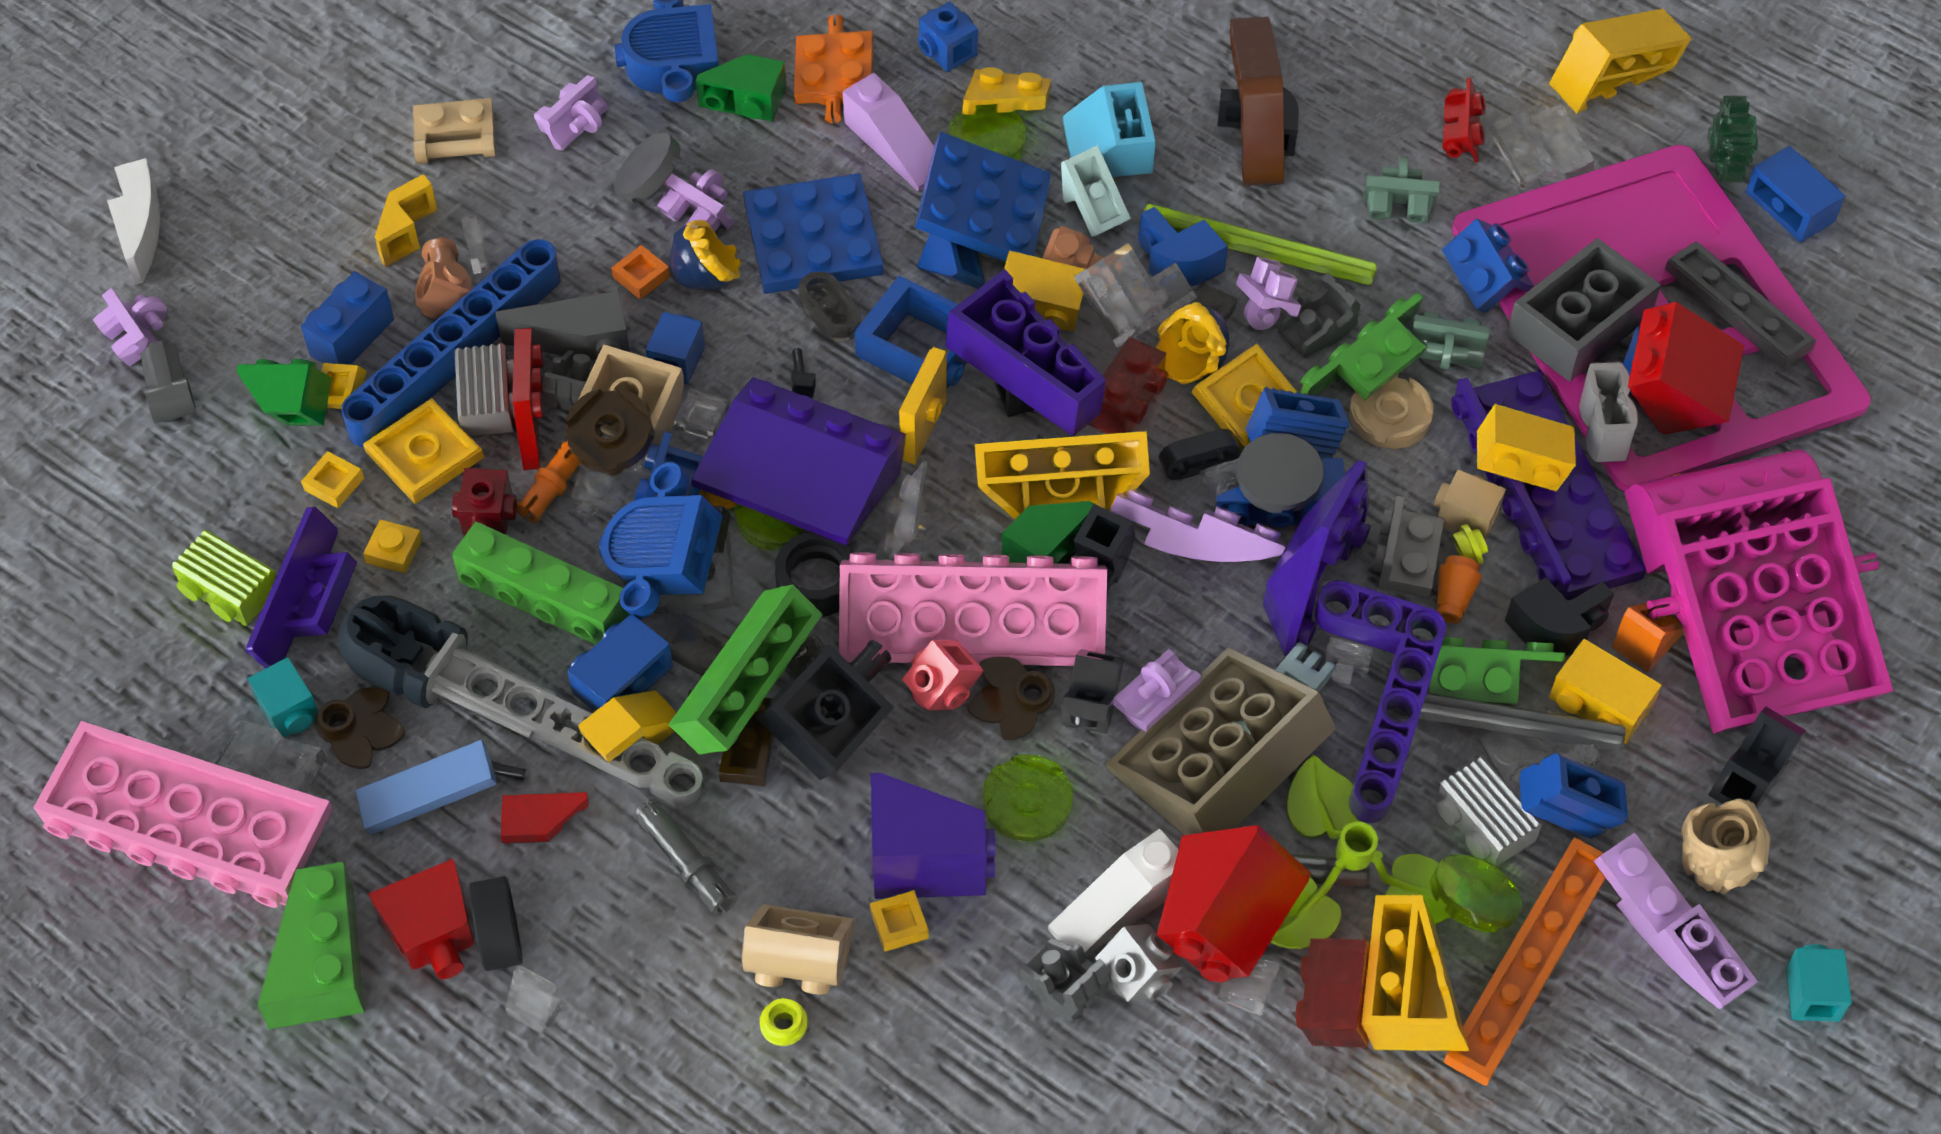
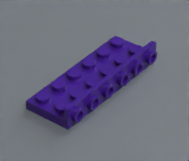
(1569, 531)

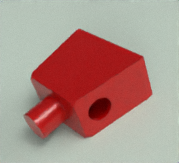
(427, 918)

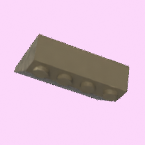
(1210, 771)

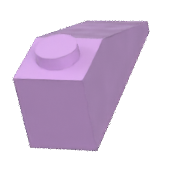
(888, 128)

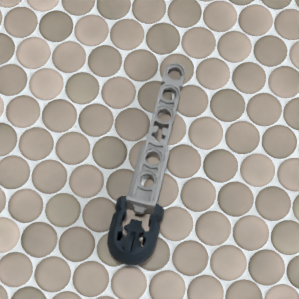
(389, 627)

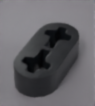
(1193, 454)

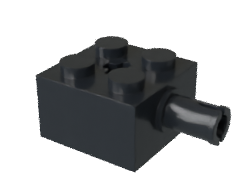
(847, 695)

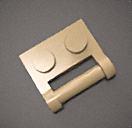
(454, 129)

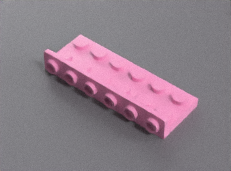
(992, 607)
(182, 813)

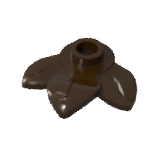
(1005, 698)
(365, 727)

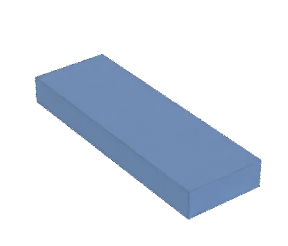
(426, 787)

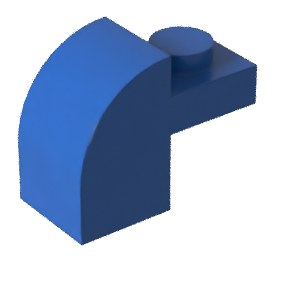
(1195, 250)

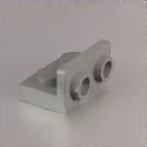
(1410, 551)

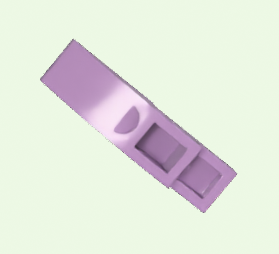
(1215, 539)
(1667, 922)

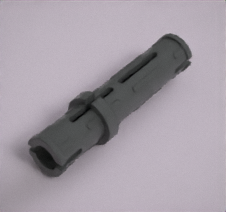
(695, 870)

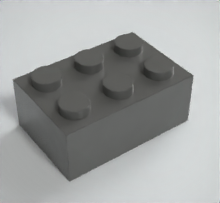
(1582, 309)

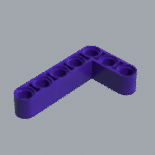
(1398, 691)

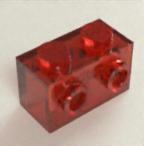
(1130, 386)
(1334, 992)

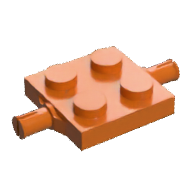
(830, 65)

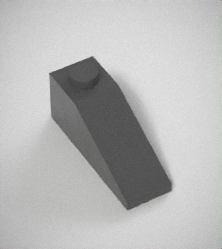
(570, 324)

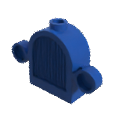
(668, 48)
(661, 542)

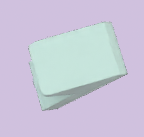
(1094, 190)

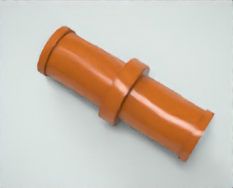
(548, 484)

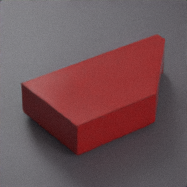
(538, 816)

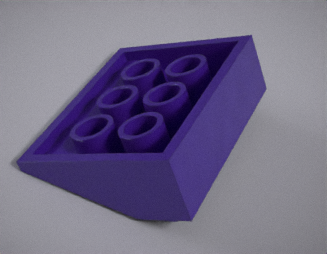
(800, 461)

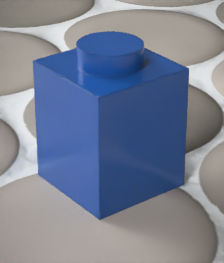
(677, 342)

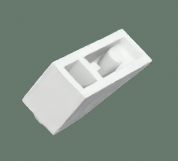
(1119, 896)

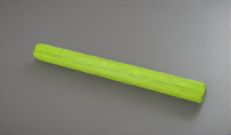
(1278, 248)

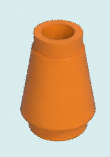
(1456, 586)

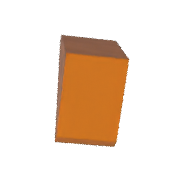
(1644, 638)

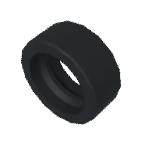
(805, 547)
(495, 923)

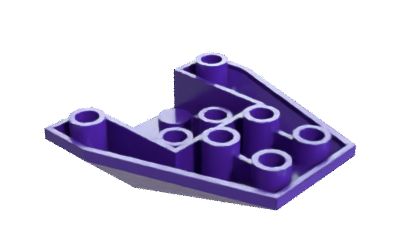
(1321, 539)

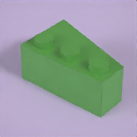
(316, 952)

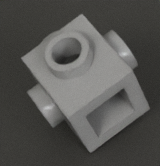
(1139, 963)

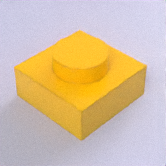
(344, 382)
(332, 479)
(392, 546)
(899, 921)

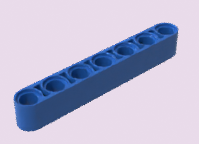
(430, 358)

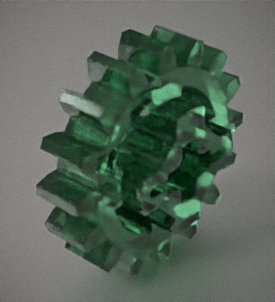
(1732, 138)

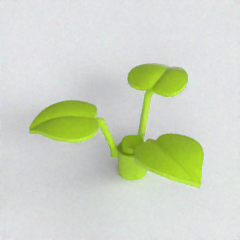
(1321, 805)

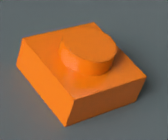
(640, 272)

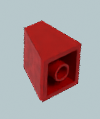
(1684, 369)
(1229, 899)

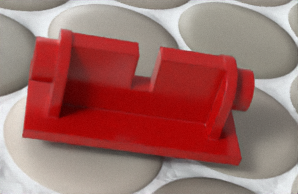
(1467, 134)

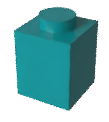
(284, 698)
(1818, 984)

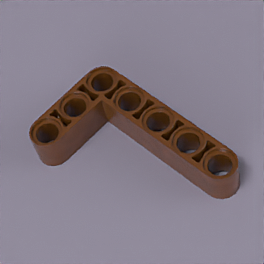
(1261, 100)

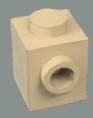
(1469, 501)

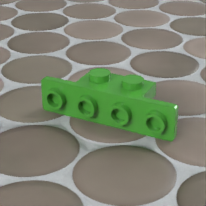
(1375, 357)
(1484, 672)

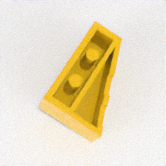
(1617, 52)
(1407, 981)

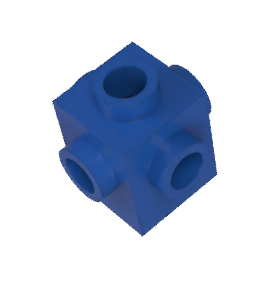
(948, 36)

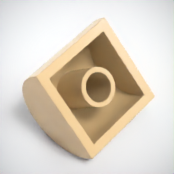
(652, 381)
(797, 947)

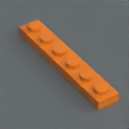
(1529, 962)

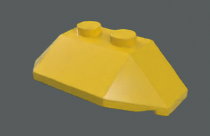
(1062, 470)

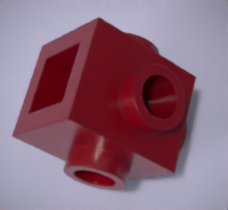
(486, 499)

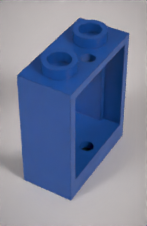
(901, 300)

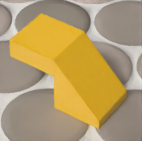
(396, 229)
(626, 720)

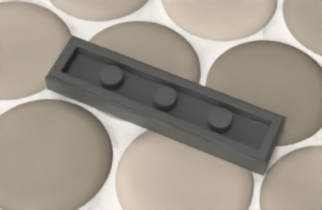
(1740, 305)

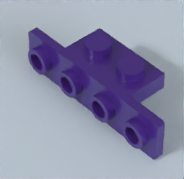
(304, 590)

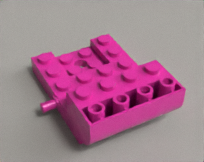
(1759, 578)

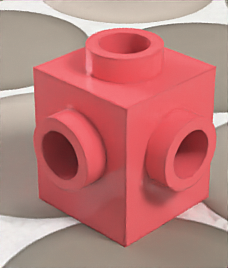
(942, 675)

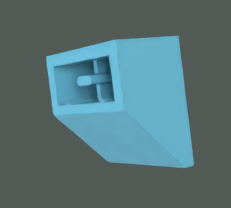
(1119, 124)

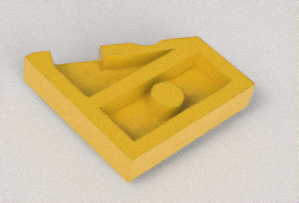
(1006, 90)

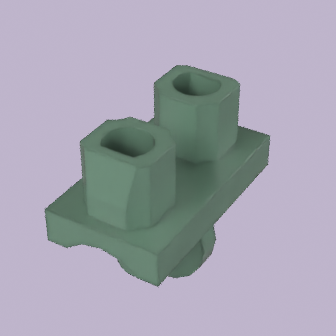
(1403, 187)
(1451, 340)

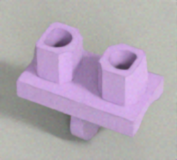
(573, 114)
(700, 198)
(1268, 291)
(133, 319)
(1156, 690)

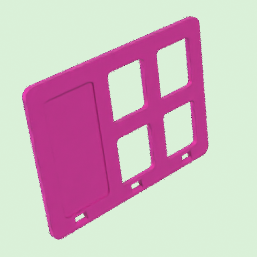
(1648, 215)

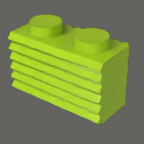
(224, 578)

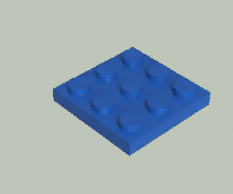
(982, 199)
(811, 230)

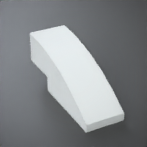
(136, 217)

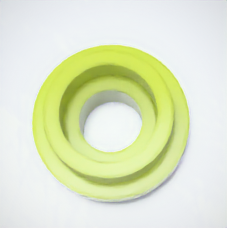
(1470, 543)
(783, 1009)

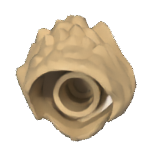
(1725, 845)

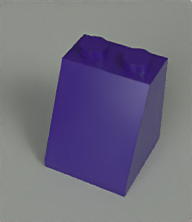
(927, 842)

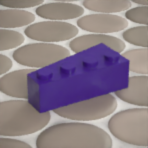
(1025, 354)

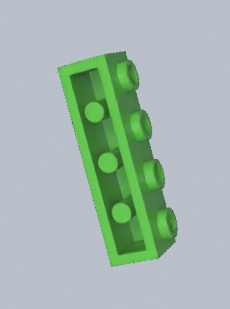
(538, 583)
(745, 670)

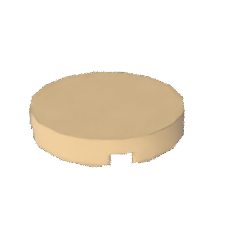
(1393, 415)

